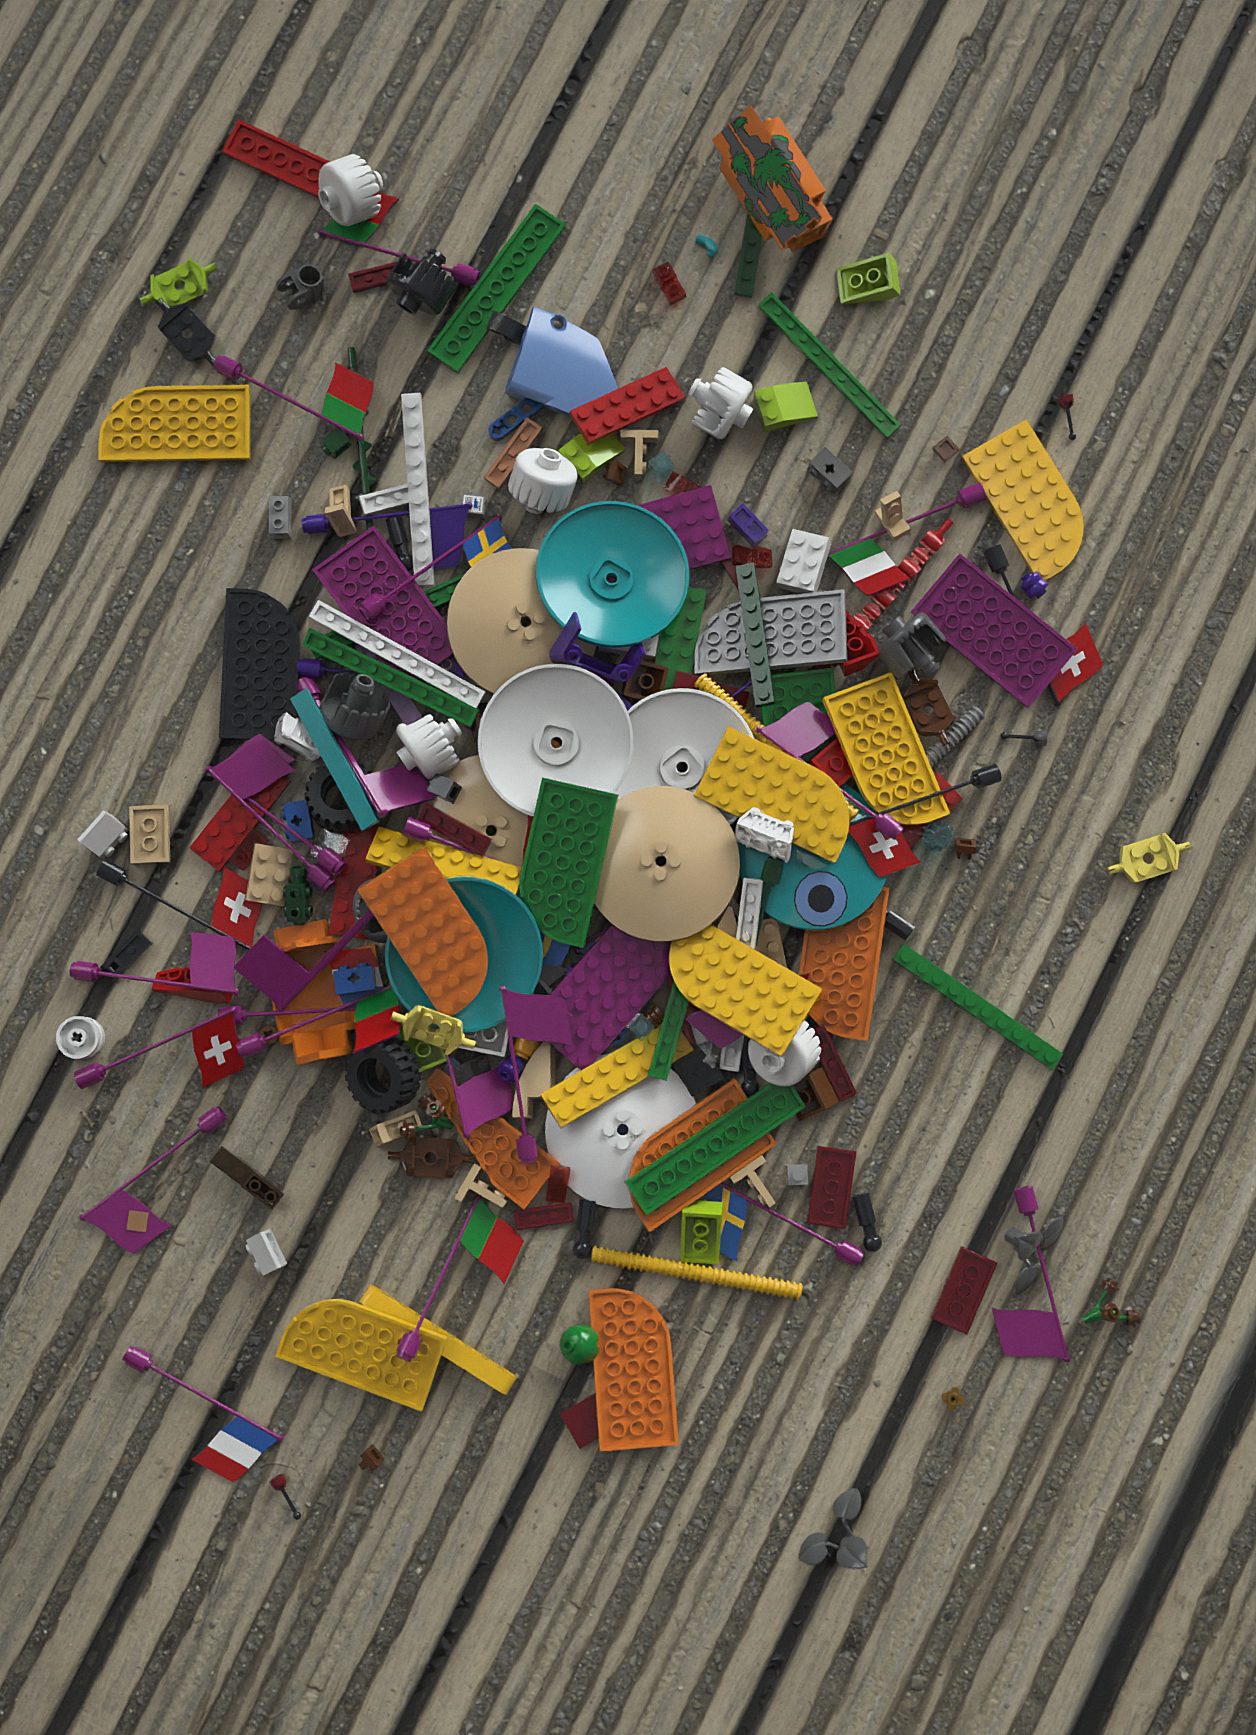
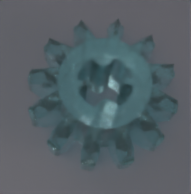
(937, 834)

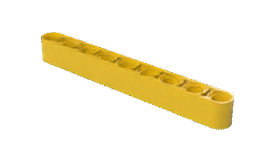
(454, 1349)

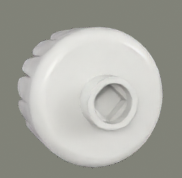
(348, 190)
(721, 399)
(542, 480)
(429, 745)
(793, 1065)

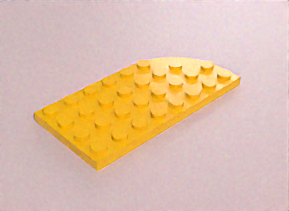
(178, 425)
(1029, 498)
(885, 750)
(755, 775)
(742, 987)
(360, 1350)

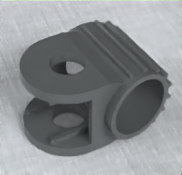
(302, 292)

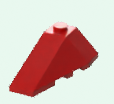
(860, 648)
(183, 975)

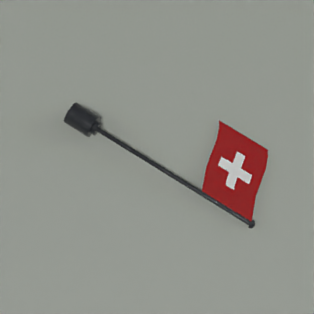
(1085, 660)
(892, 855)
(231, 912)

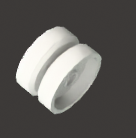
(68, 1037)

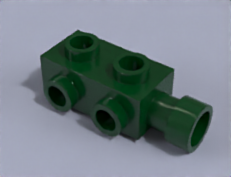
(298, 903)

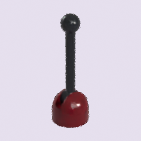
(1066, 402)
(279, 1483)

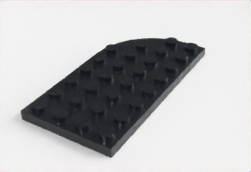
(257, 665)

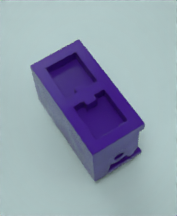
(748, 525)

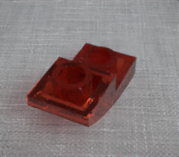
(669, 283)
(678, 484)
(760, 556)
(243, 853)
(557, 1183)

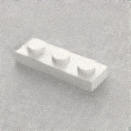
(384, 499)

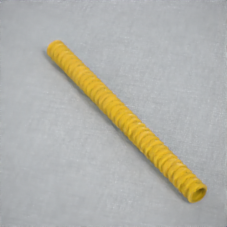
(705, 684)
(697, 1273)

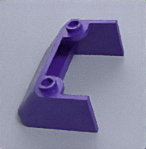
(568, 653)

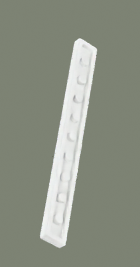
(417, 487)
(397, 654)
(747, 934)

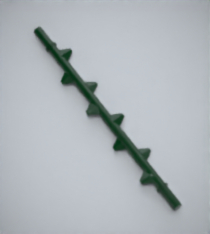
(363, 446)

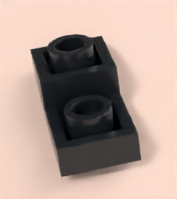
(506, 326)

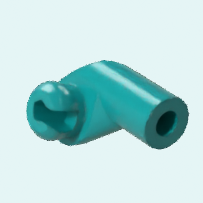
(709, 244)

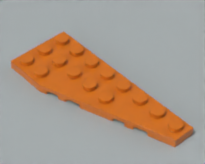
(496, 1148)

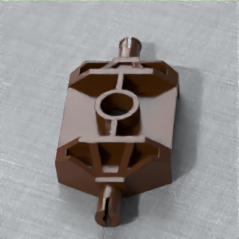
(923, 694)
(447, 1157)

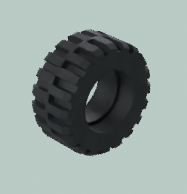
(325, 816)
(367, 1087)

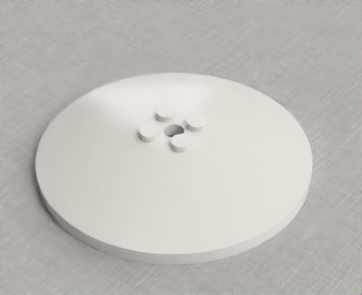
(546, 705)
(677, 729)
(595, 1150)

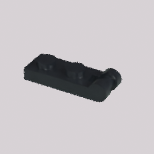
(127, 954)

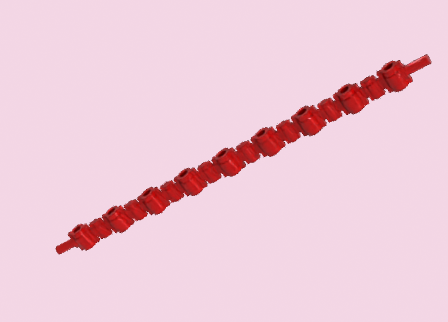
(910, 567)

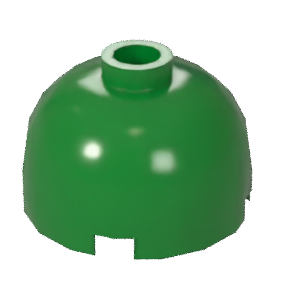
(579, 1344)

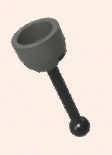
(1039, 737)

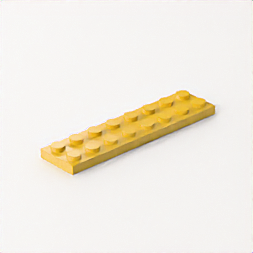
(391, 848)
(606, 1078)

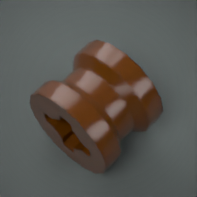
(654, 1016)
(267, 1030)

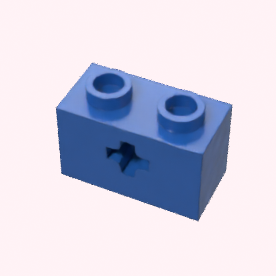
(291, 813)
(366, 982)

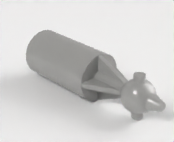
(706, 1046)

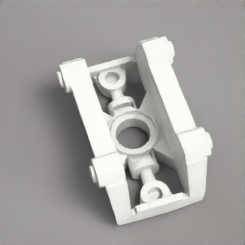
(295, 736)
(765, 834)

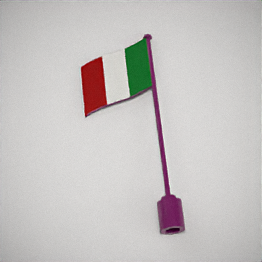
(870, 565)

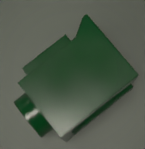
(335, 443)

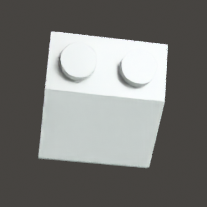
(104, 835)
(266, 1252)

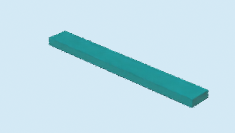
(335, 760)

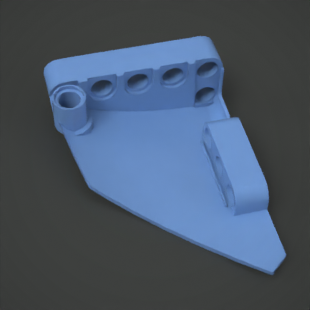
(559, 365)

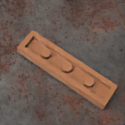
(519, 442)

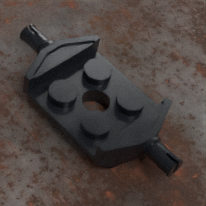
(179, 318)

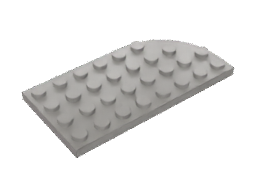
(798, 633)

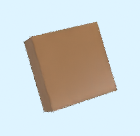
(137, 1221)

